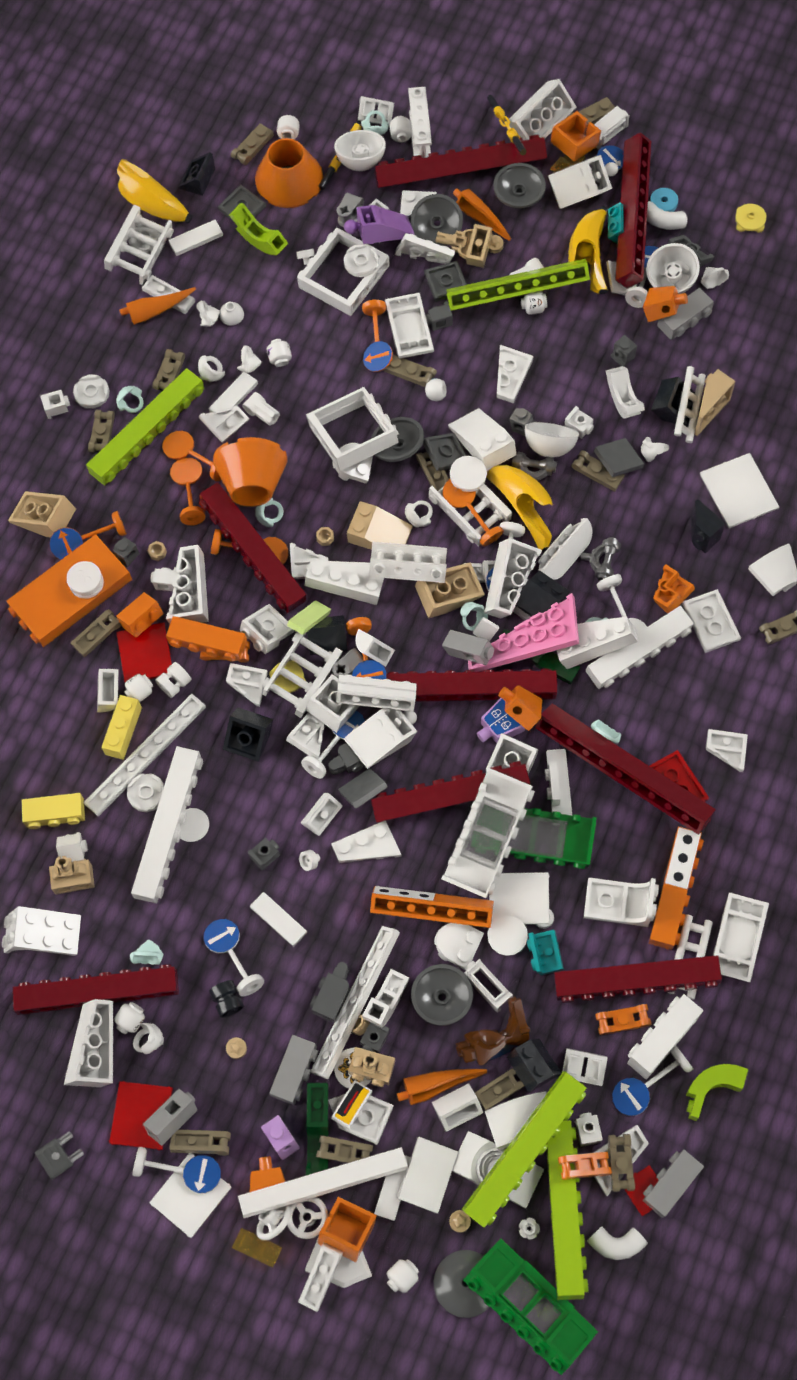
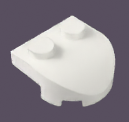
(358, 471)
(457, 943)

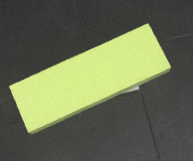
(309, 617)

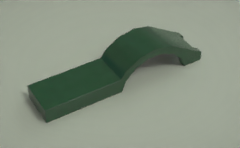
(551, 661)
(316, 1125)

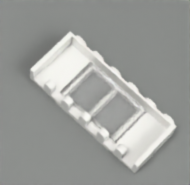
(488, 833)

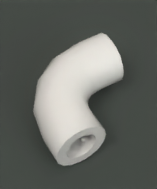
(665, 219)
(617, 1248)

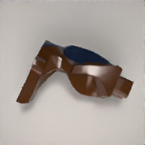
(491, 1044)

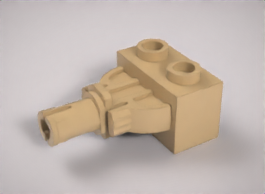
(469, 244)
(71, 876)
(371, 1066)

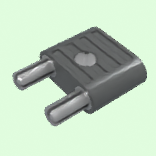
(54, 1157)

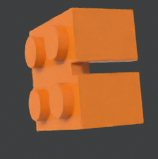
(571, 138)
(348, 1228)

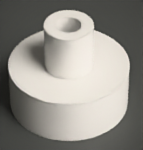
(305, 254)
(309, 860)

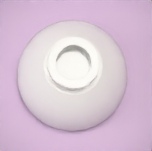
(231, 313)

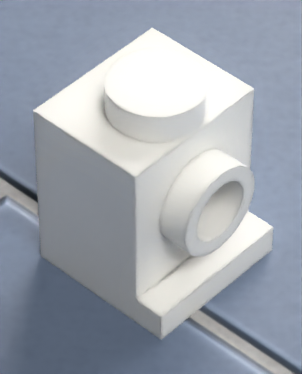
(55, 403)
(579, 422)
(163, 579)

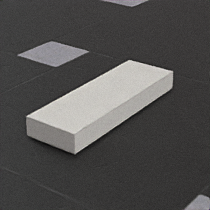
(195, 237)
(157, 287)
(235, 393)
(278, 919)
(388, 1203)
(320, 1277)

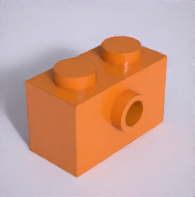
(140, 614)

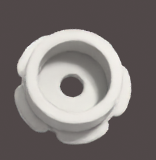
(535, 1228)

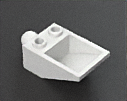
(579, 180)
(382, 735)

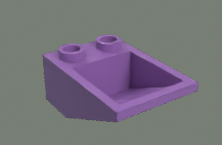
(379, 224)

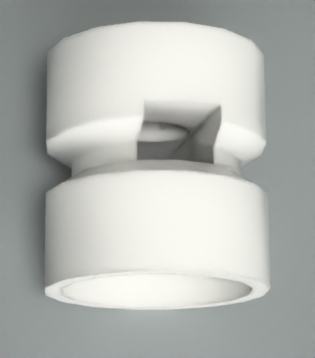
(178, 675)

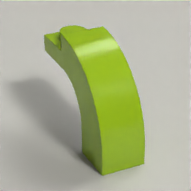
(262, 238)
(721, 1075)

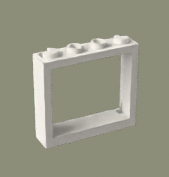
(361, 291)
(341, 407)

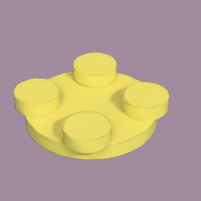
(750, 218)
(283, 682)

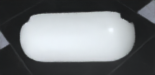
(566, 549)

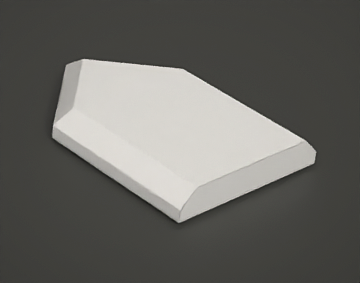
(370, 1121)
(347, 1271)

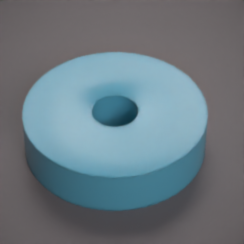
(667, 195)

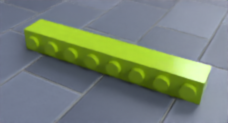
(518, 284)
(145, 427)
(524, 1149)
(566, 1218)

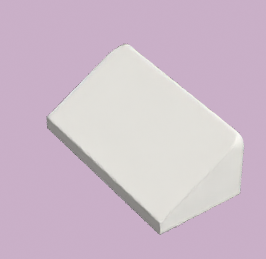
(321, 814)

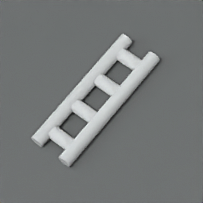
(683, 410)
(699, 949)

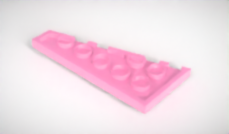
(536, 636)

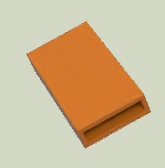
(48, 604)

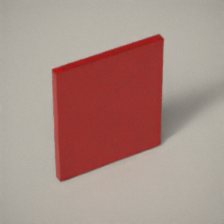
(145, 653)
(133, 1107)

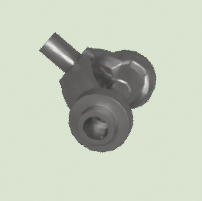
(546, 466)
(609, 547)

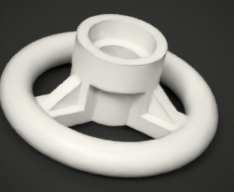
(314, 1215)
(271, 1219)

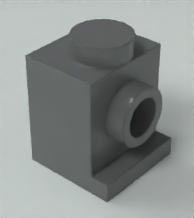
(439, 317)
(624, 351)
(520, 417)
(123, 549)
(261, 859)
(375, 1046)

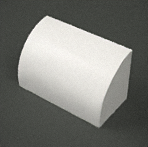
(373, 648)
(107, 690)
(457, 1107)

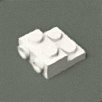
(265, 628)

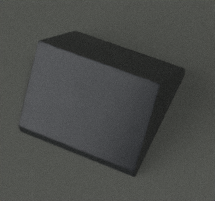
(198, 174)
(329, 634)

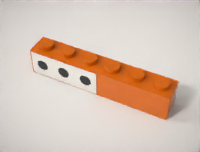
(675, 888)
(432, 906)

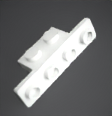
(558, 781)

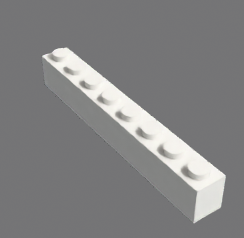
(166, 825)

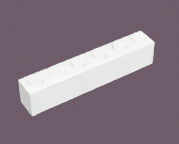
(649, 643)

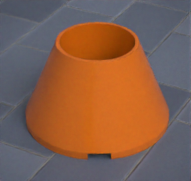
(292, 185)
(250, 469)

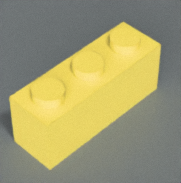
(121, 727)
(53, 810)

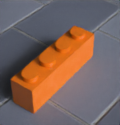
(206, 638)

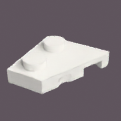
(307, 735)

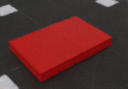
(678, 771)

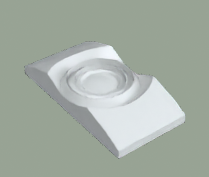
(409, 325)
(740, 936)
(479, 1156)

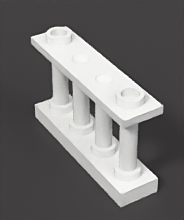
(419, 121)
(127, 231)
(488, 499)
(408, 562)
(310, 688)

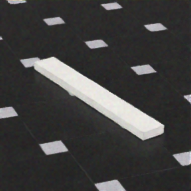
(144, 755)
(355, 1002)
(322, 1182)

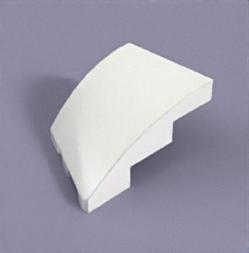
(776, 570)
(509, 1117)

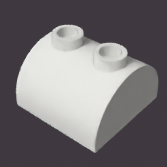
(512, 750)

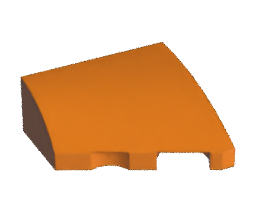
(672, 590)

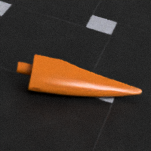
(478, 210)
(147, 308)
(428, 1085)

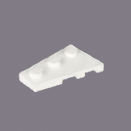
(419, 247)
(511, 372)
(367, 844)
(638, 1144)

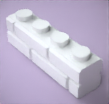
(376, 693)

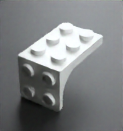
(621, 901)
(41, 931)

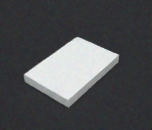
(711, 621)
(427, 1175)

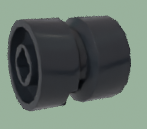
(226, 997)

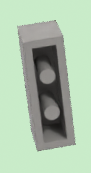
(687, 315)
(294, 1070)
(672, 1182)

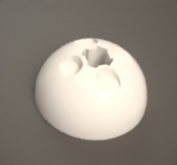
(360, 149)
(673, 260)
(550, 439)

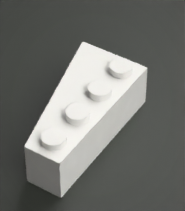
(509, 576)
(344, 579)
(189, 586)
(93, 1046)

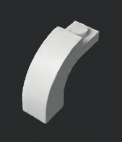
(622, 392)
(382, 1007)

